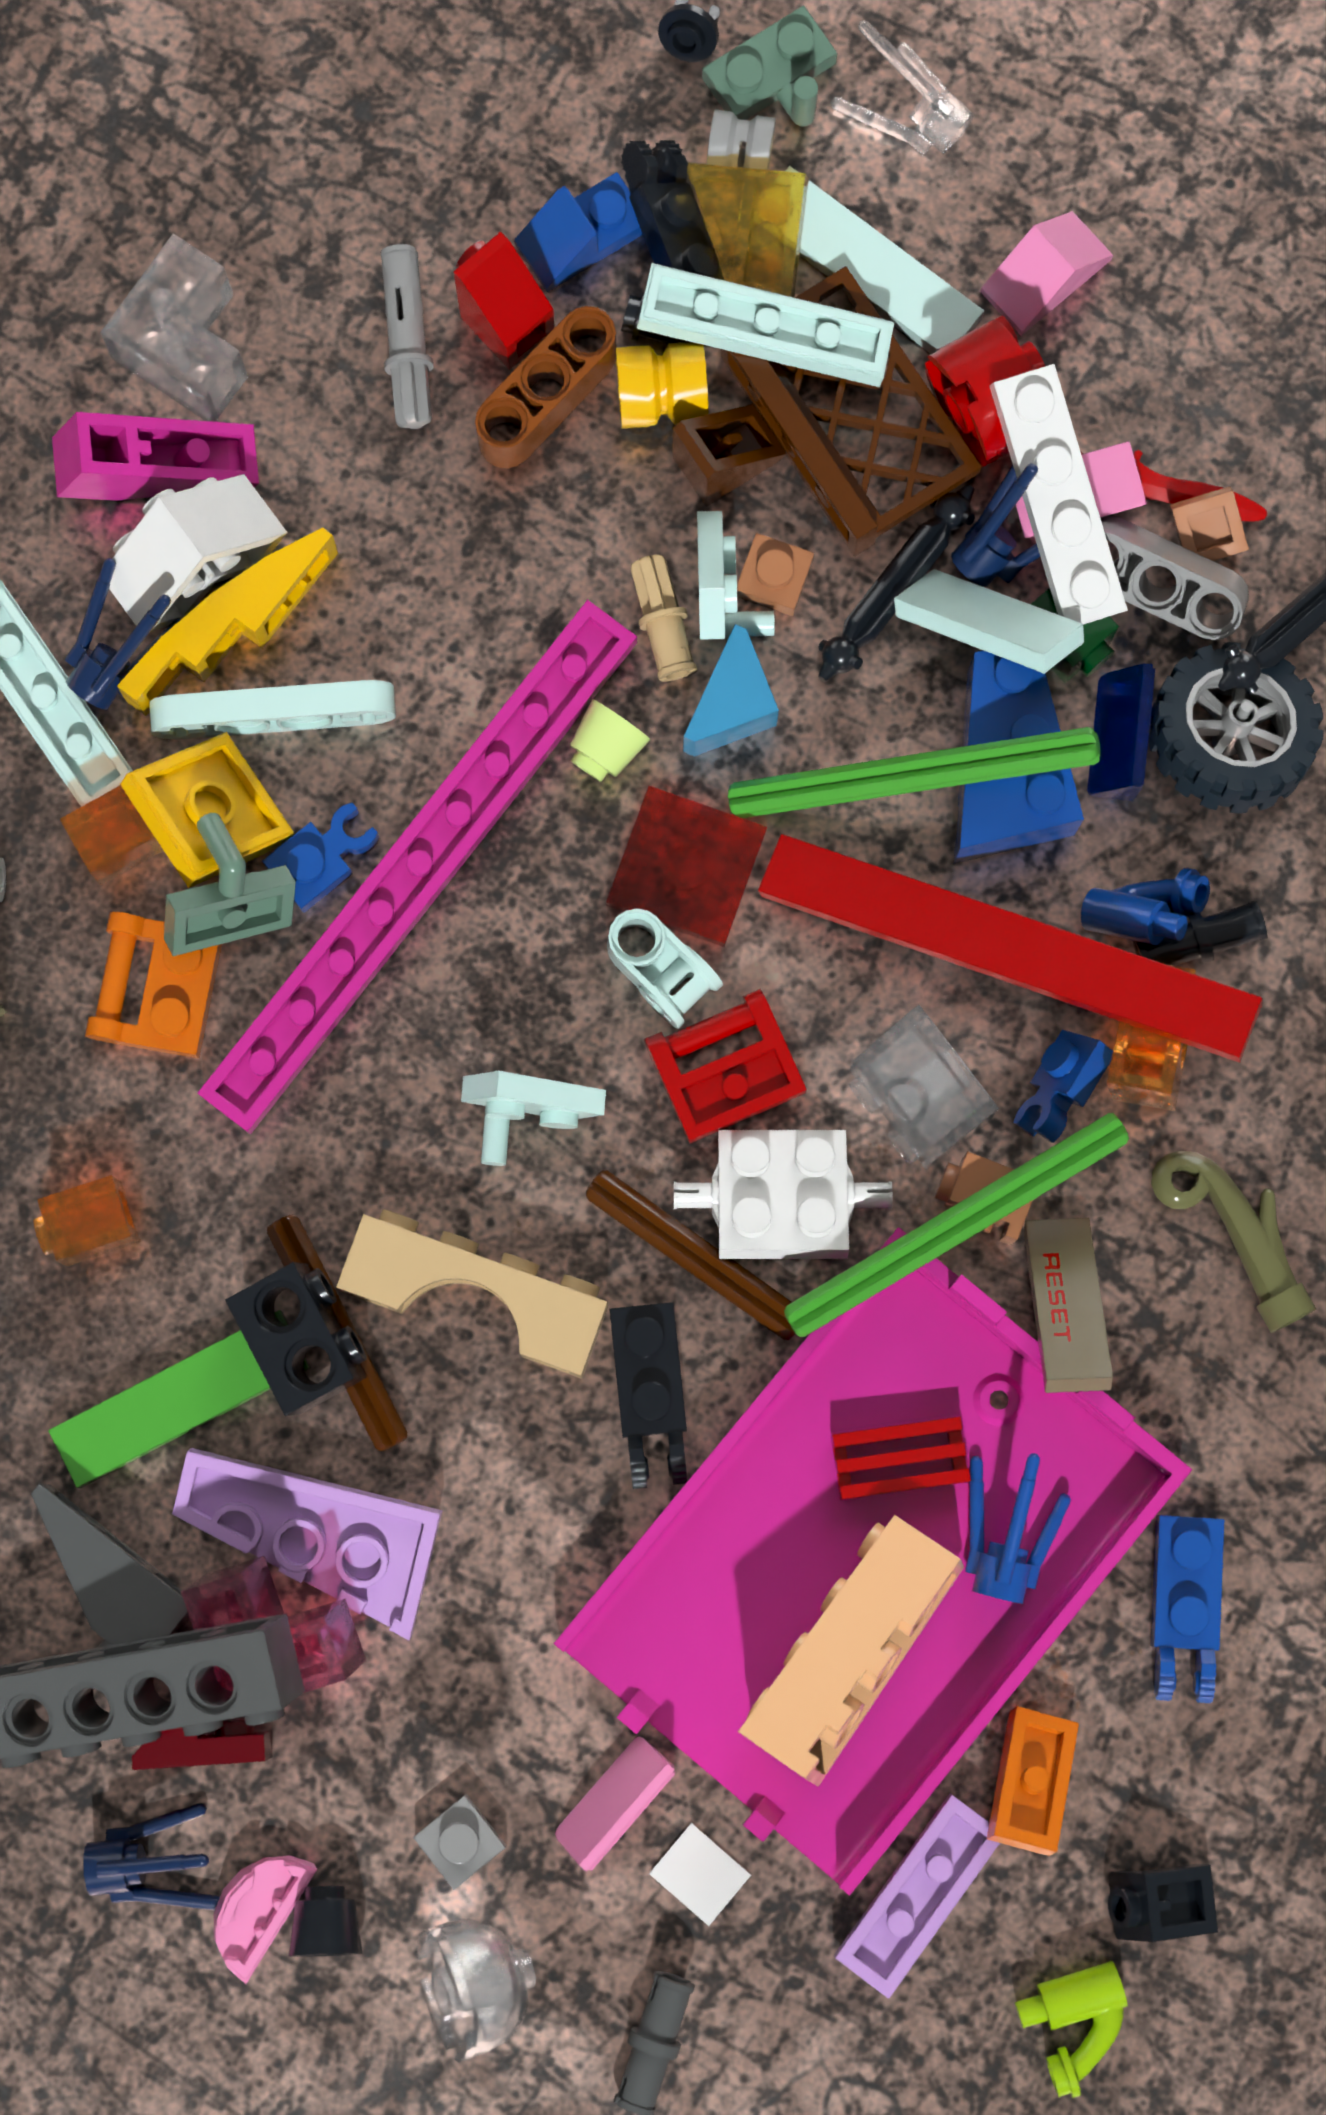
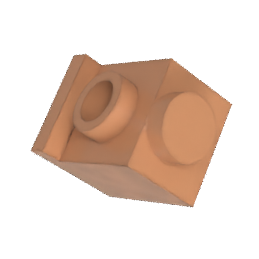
(970, 1177)

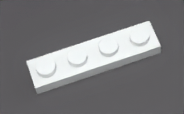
(1059, 496)

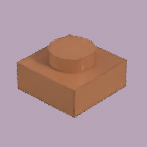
(1210, 524)
(774, 574)

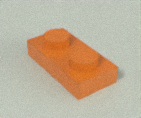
(1033, 1781)

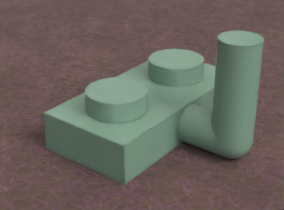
(772, 68)
(234, 906)

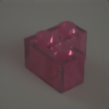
(322, 1636)

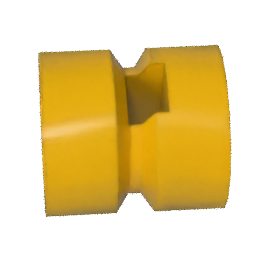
(661, 384)

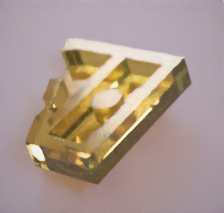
(753, 222)

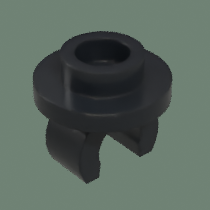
(689, 31)

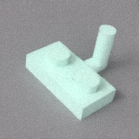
(719, 591)
(512, 1095)

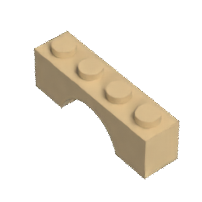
(397, 1266)

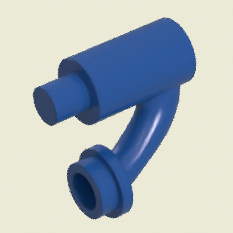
(1141, 908)

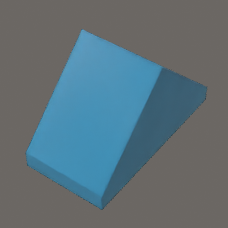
(734, 700)

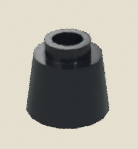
(325, 1924)

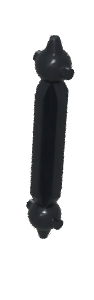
(907, 567)
(1275, 639)

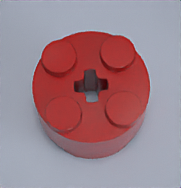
(961, 382)

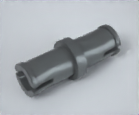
(654, 2043)

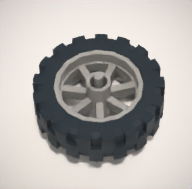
(1207, 770)

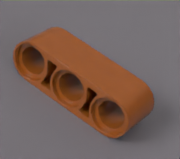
(551, 359)

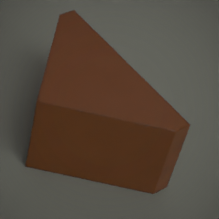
(724, 450)

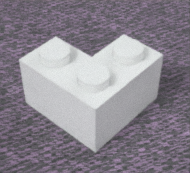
(190, 545)

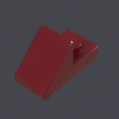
(231, 1744)

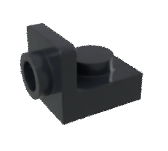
(1162, 1903)

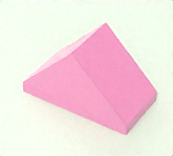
(1045, 270)

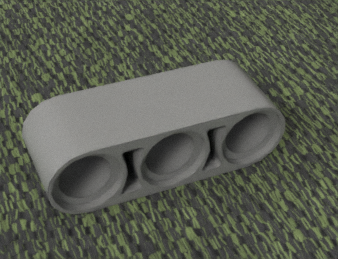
(1194, 579)

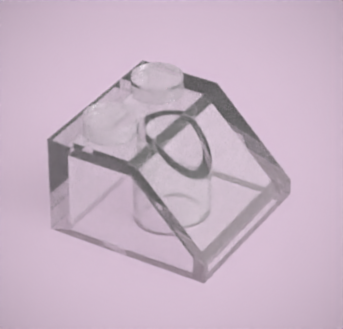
(921, 1089)

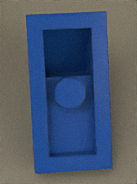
(578, 231)

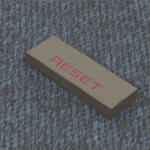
(1067, 1305)

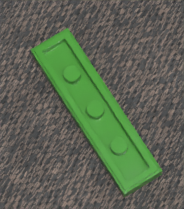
(160, 1409)

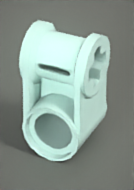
(663, 967)

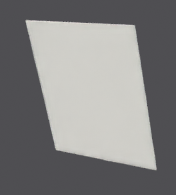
(700, 1874)

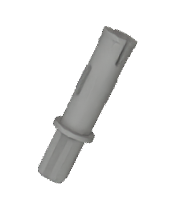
(406, 337)

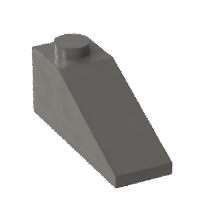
(114, 1585)

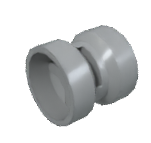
(727, 138)

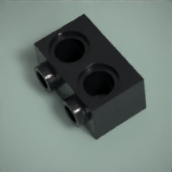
(283, 1348)

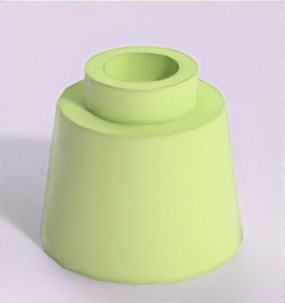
(605, 742)

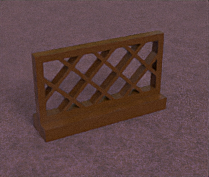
(813, 451)

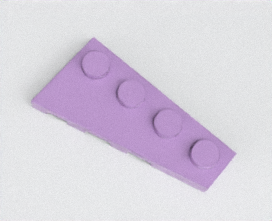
(316, 1532)

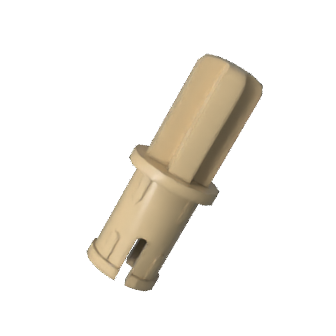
(662, 618)

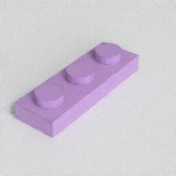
(918, 1896)

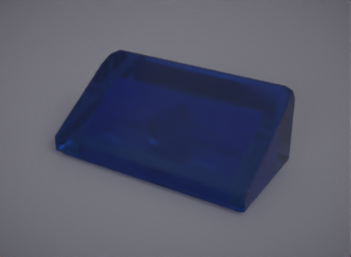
(1123, 732)

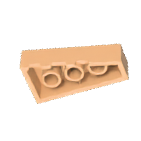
(852, 1649)

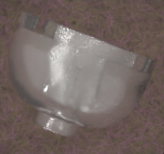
(475, 1985)

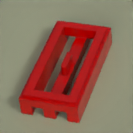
(954, 1450)

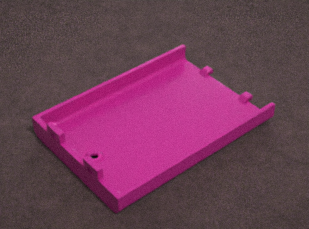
(761, 1537)

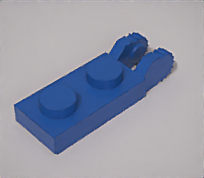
(1187, 1600)

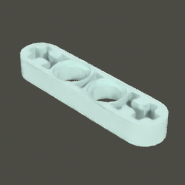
(272, 709)

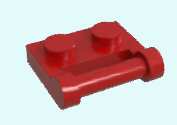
(732, 1085)

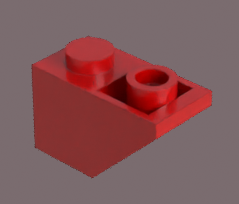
(502, 300)

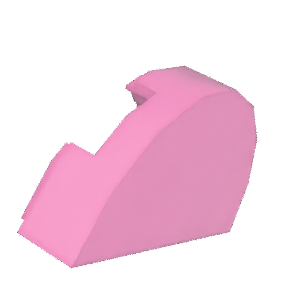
(255, 1909)

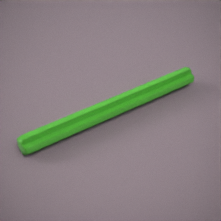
(915, 772)
(956, 1225)

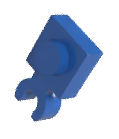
(318, 858)
(1065, 1077)

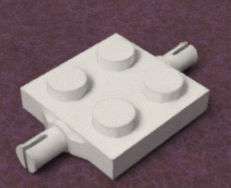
(783, 1194)

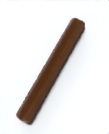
(690, 1252)
(369, 1394)

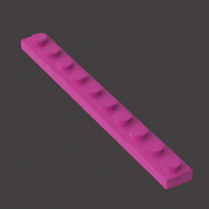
(417, 867)

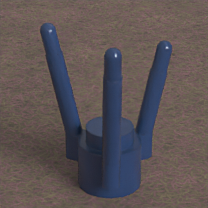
(987, 544)
(102, 669)
(119, 1865)

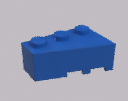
(1018, 811)

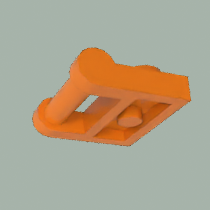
(174, 993)

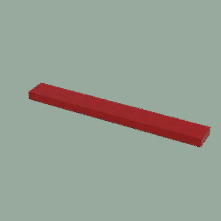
(1012, 948)

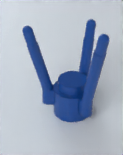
(1004, 1569)

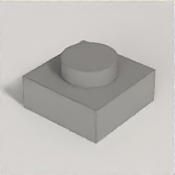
(460, 1841)

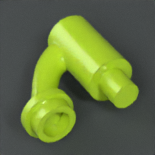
(1072, 1999)

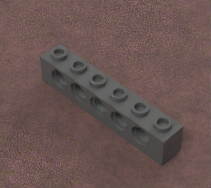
(253, 1652)

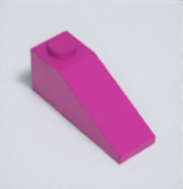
(142, 456)

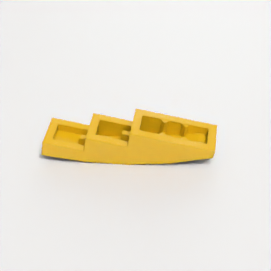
(247, 605)

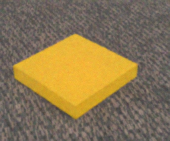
(198, 782)

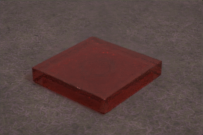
(687, 865)

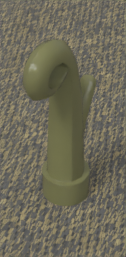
(1253, 1237)

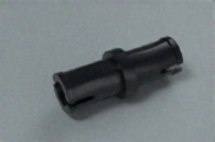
(1208, 936)

